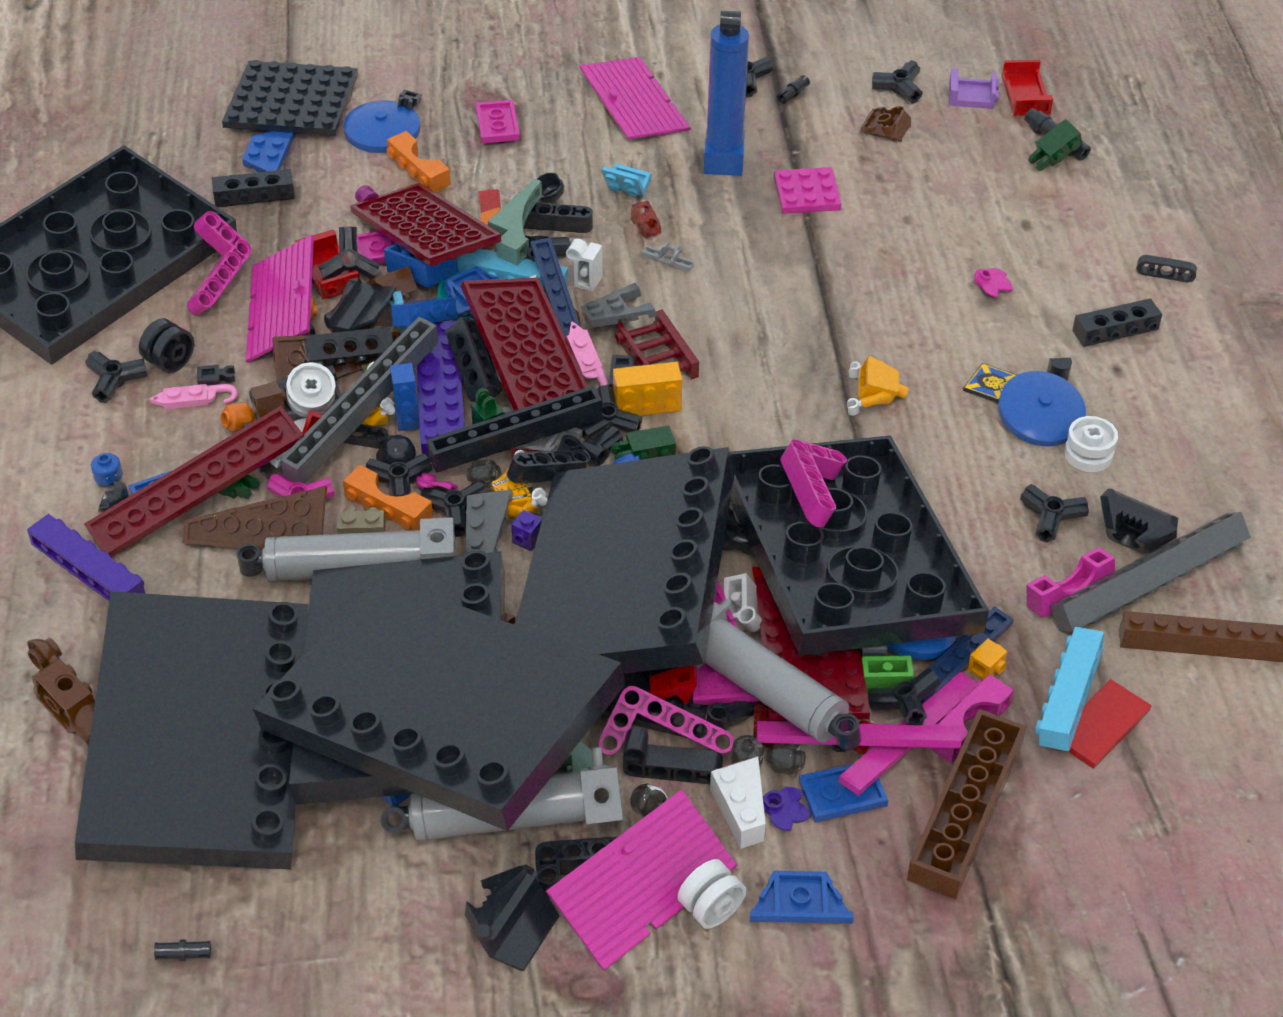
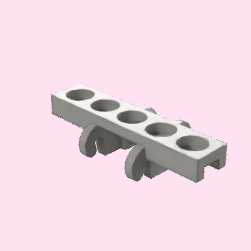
(675, 260)

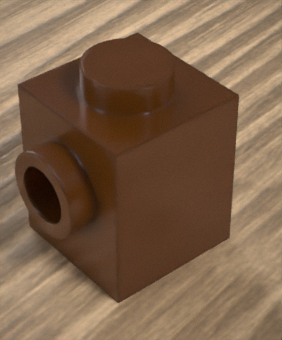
(268, 397)

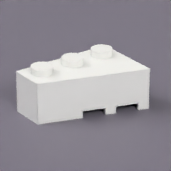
(741, 800)

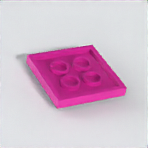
(807, 190)

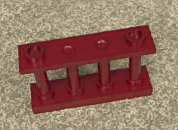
(669, 337)

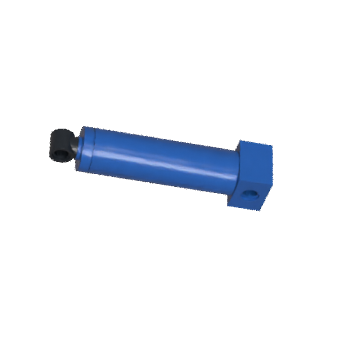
(726, 96)

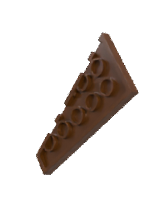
(290, 353)
(251, 524)

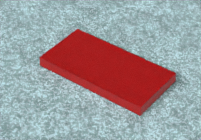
(1106, 722)

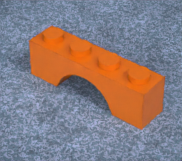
(429, 173)
(405, 510)

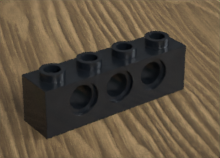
(253, 188)
(1117, 322)
(314, 344)
(472, 358)

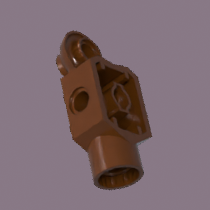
(60, 689)

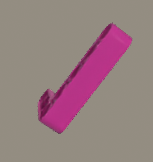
(234, 253)
(806, 467)
(663, 719)

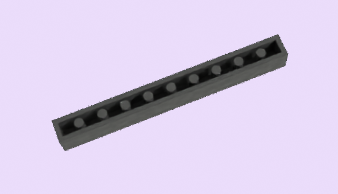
(357, 402)
(1150, 572)

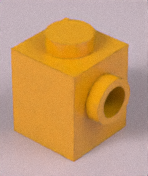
(987, 660)

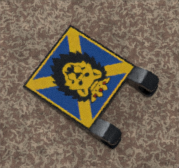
(988, 382)

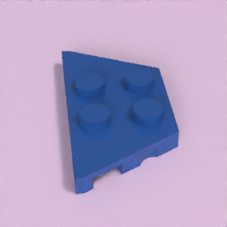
(267, 151)
(453, 287)
(800, 898)

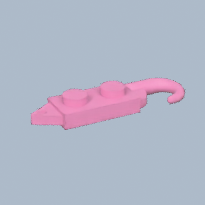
(585, 354)
(192, 395)

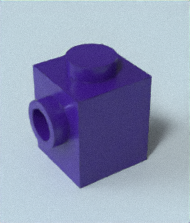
(526, 530)

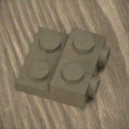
(360, 521)

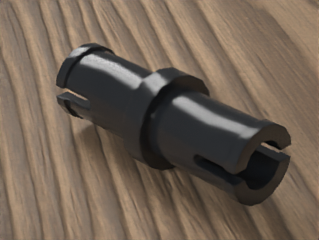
(793, 89)
(182, 950)

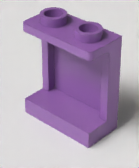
(973, 92)

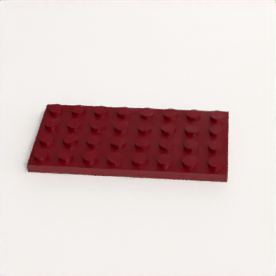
(425, 224)
(523, 339)
(835, 670)

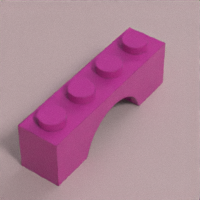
(1044, 591)
(987, 695)

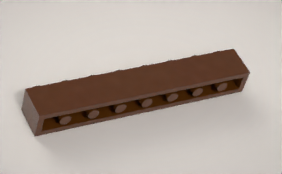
(1201, 636)

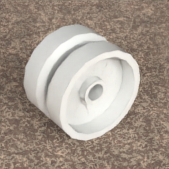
(310, 388)
(1091, 444)
(711, 893)

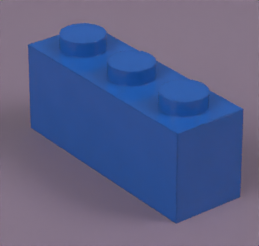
(430, 309)
(405, 396)

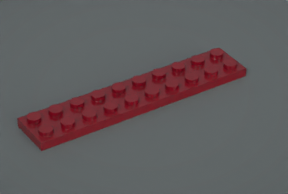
(194, 482)

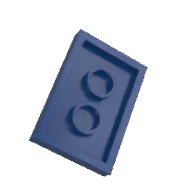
(831, 799)

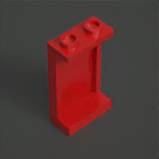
(1025, 87)
(324, 248)

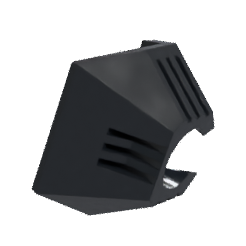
(359, 306)
(1136, 523)
(513, 917)

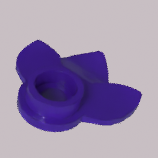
(787, 807)

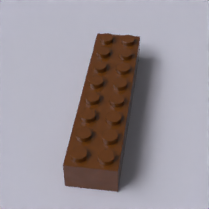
(966, 804)

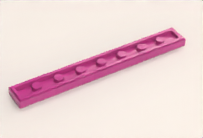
(870, 735)
(882, 758)

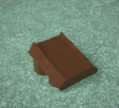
(887, 123)

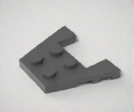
(612, 307)

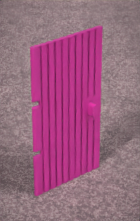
(633, 98)
(282, 297)
(637, 879)

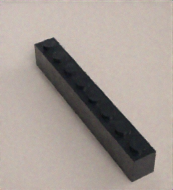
(514, 429)

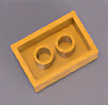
(648, 388)

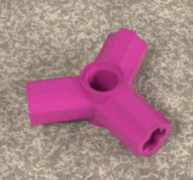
(283, 486)

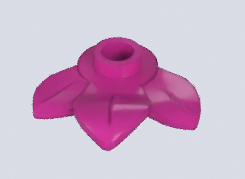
(992, 281)
(428, 480)

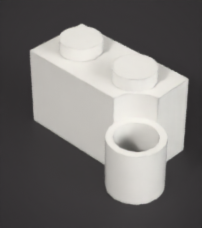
(586, 263)
(742, 594)

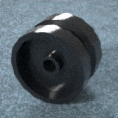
(166, 345)

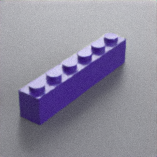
(82, 558)

